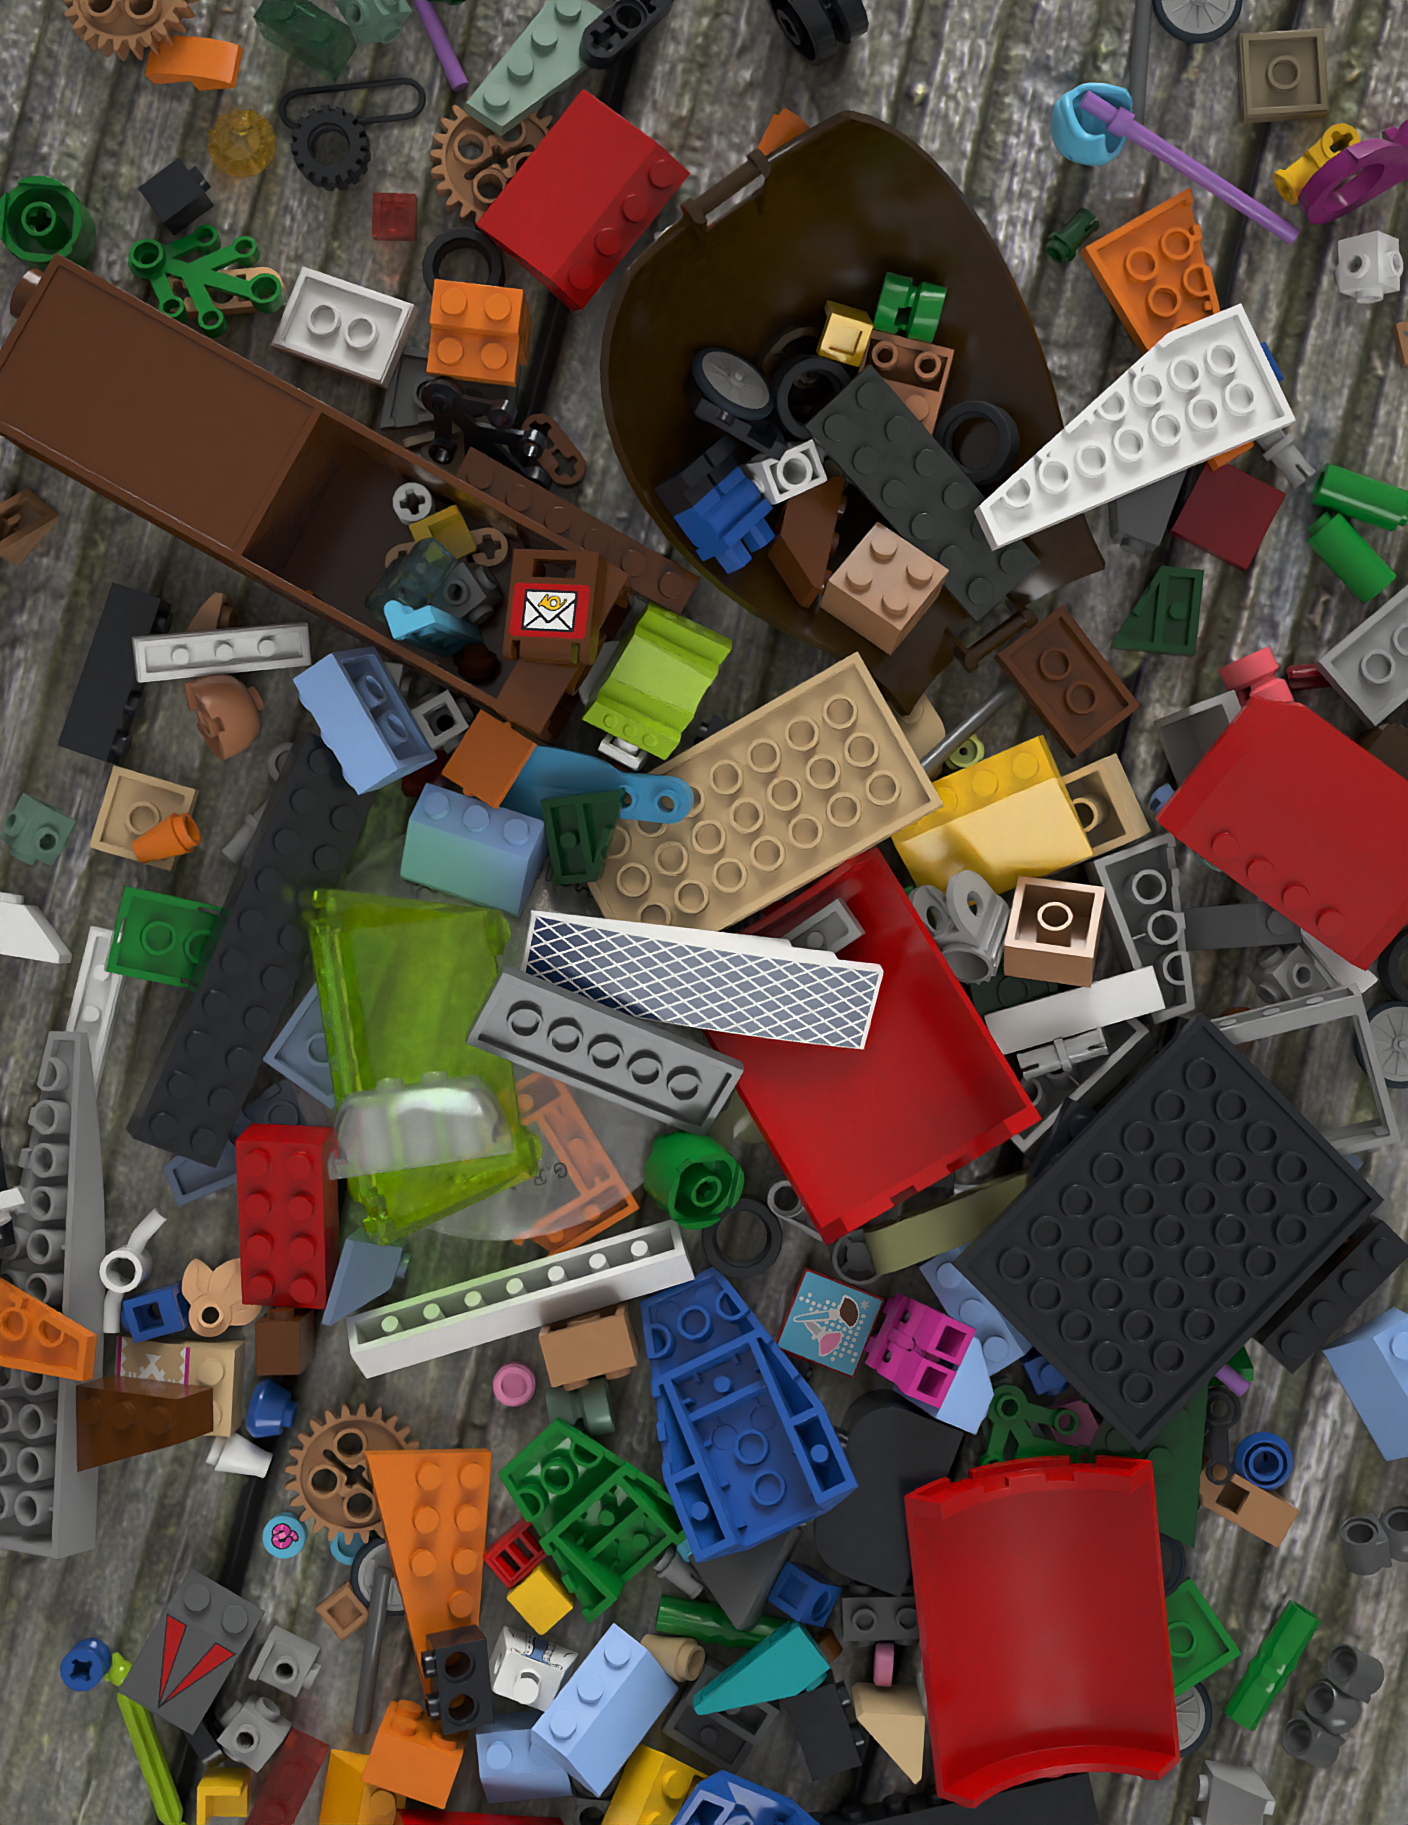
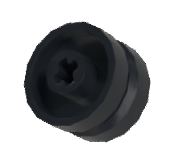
(818, 24)

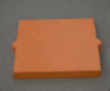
(489, 759)

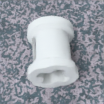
(402, 498)

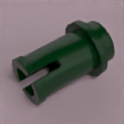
(1063, 245)

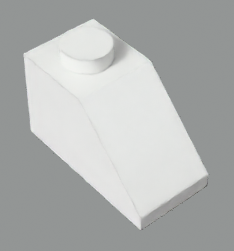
(28, 932)

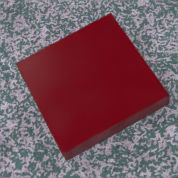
(1227, 514)

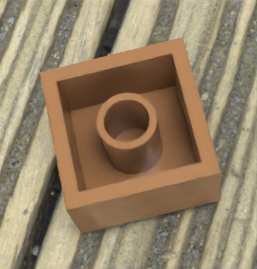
(884, 588)
(1054, 931)
(590, 1346)

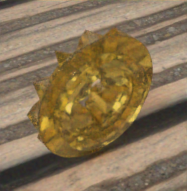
(237, 161)

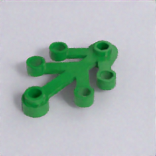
(203, 274)
(1027, 1444)

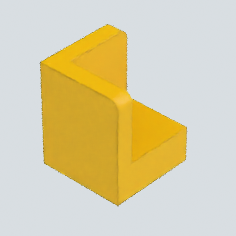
(844, 333)
(448, 529)
(541, 1598)
(223, 1793)

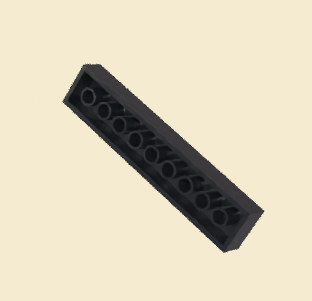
(251, 957)

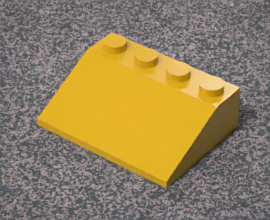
(997, 820)

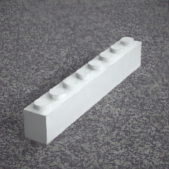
(519, 1298)

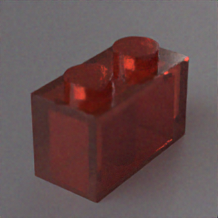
(289, 1780)

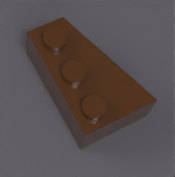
(137, 1416)

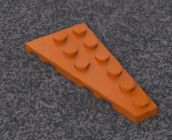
(1158, 278)
(42, 1339)
(435, 1536)

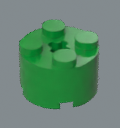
(48, 206)
(692, 1178)

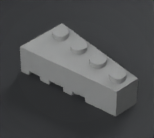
(1147, 917)

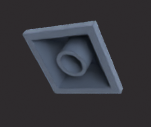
(364, 1274)

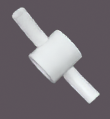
(115, 1282)

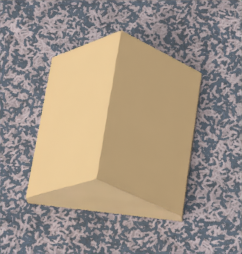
(895, 1721)

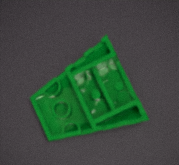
(591, 1512)

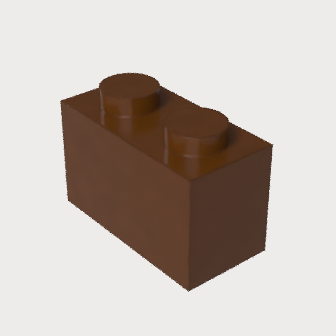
(285, 1341)

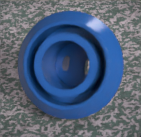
(270, 1410)
(1264, 1460)

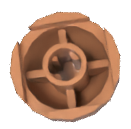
(225, 712)

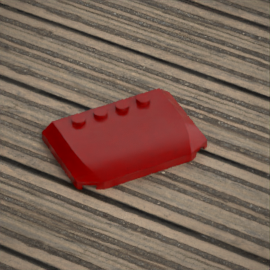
(1302, 825)

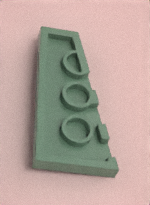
(535, 65)

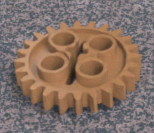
(126, 24)
(454, 166)
(331, 1503)

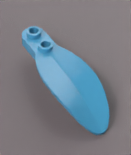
(565, 771)

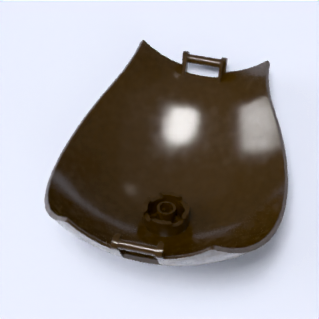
(818, 228)

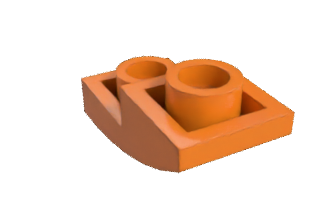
(202, 61)

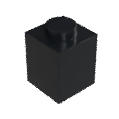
(177, 195)

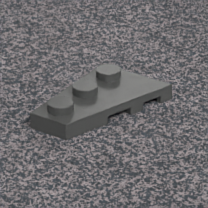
(403, 396)

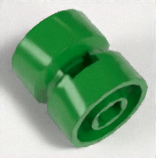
(924, 303)

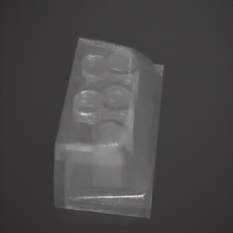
(417, 1125)

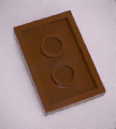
(1067, 682)

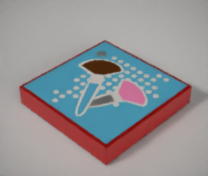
(829, 1322)

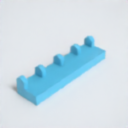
(430, 629)

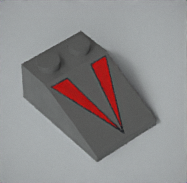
(191, 1651)

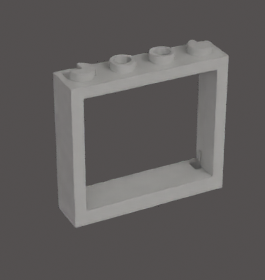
(1314, 1010)

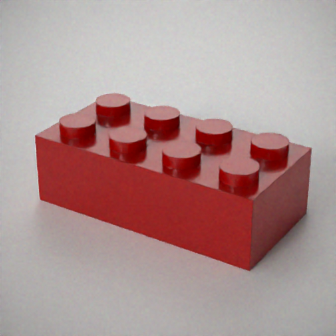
(287, 1215)

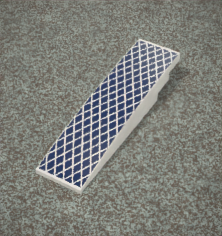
(706, 978)

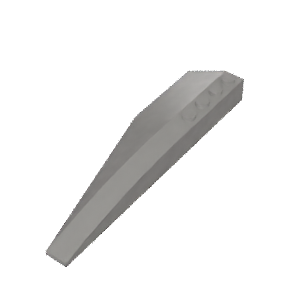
(57, 1260)

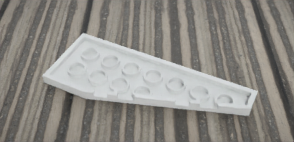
(1171, 410)

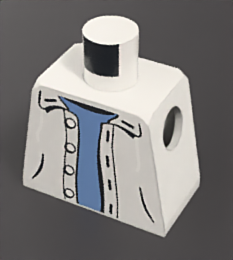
(529, 1668)

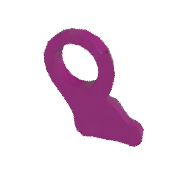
(1383, 167)

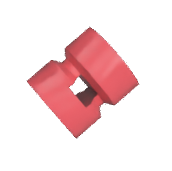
(1255, 677)

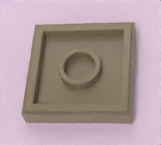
(1282, 75)

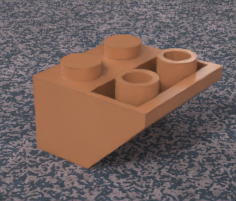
(913, 371)

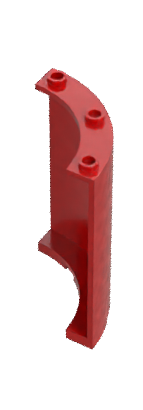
(910, 1106)
(1042, 1623)

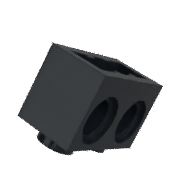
(466, 1677)

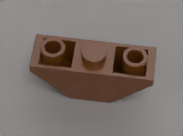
(807, 538)

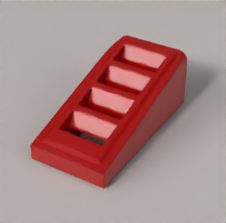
(498, 1563)

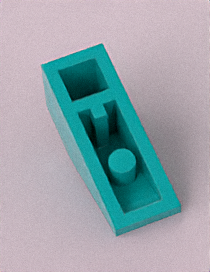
(768, 1672)

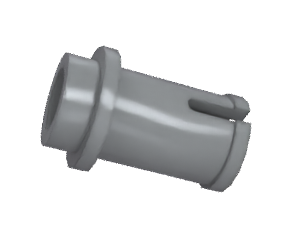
(681, 1573)

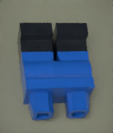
(717, 505)

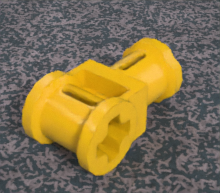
(1294, 178)

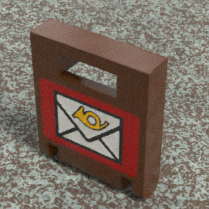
(554, 614)

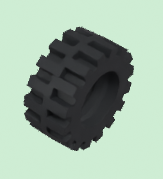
(312, 128)

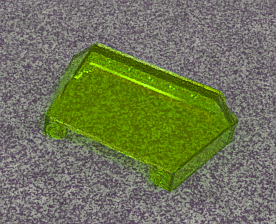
(397, 1003)

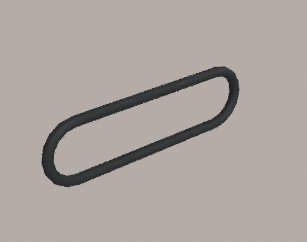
(358, 85)

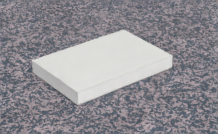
(345, 327)

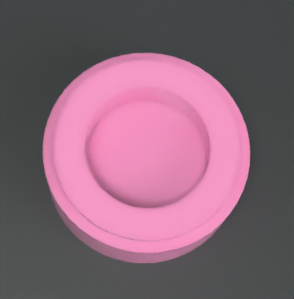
(514, 1383)
(883, 1663)

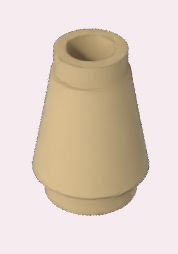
(676, 1655)

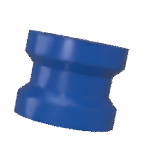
(94, 1656)

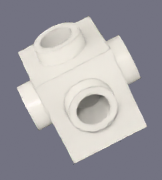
(1369, 266)

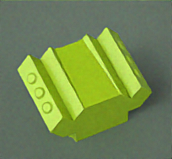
(656, 680)

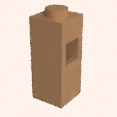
(1247, 1505)

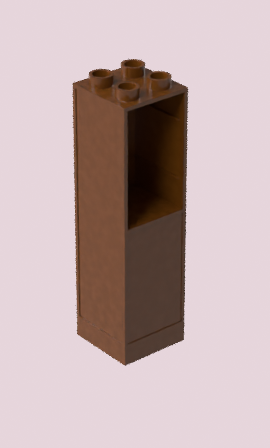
(258, 475)

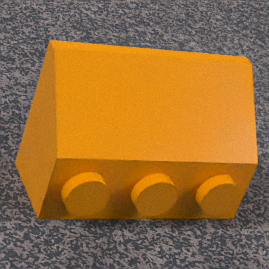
(353, 1801)

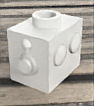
(792, 475)

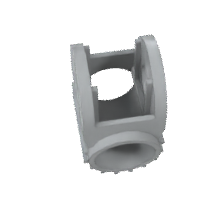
(967, 941)

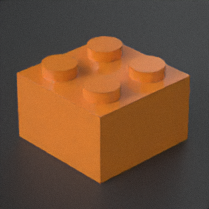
(414, 1755)

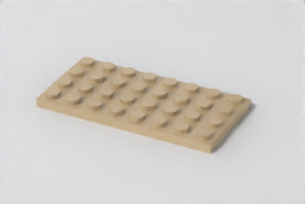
(771, 806)

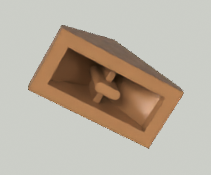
(23, 525)

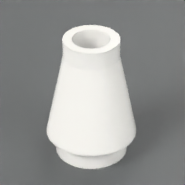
(238, 1456)

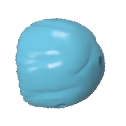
(1082, 135)

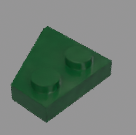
(1165, 615)
(581, 833)

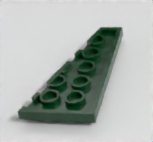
(1175, 1462)

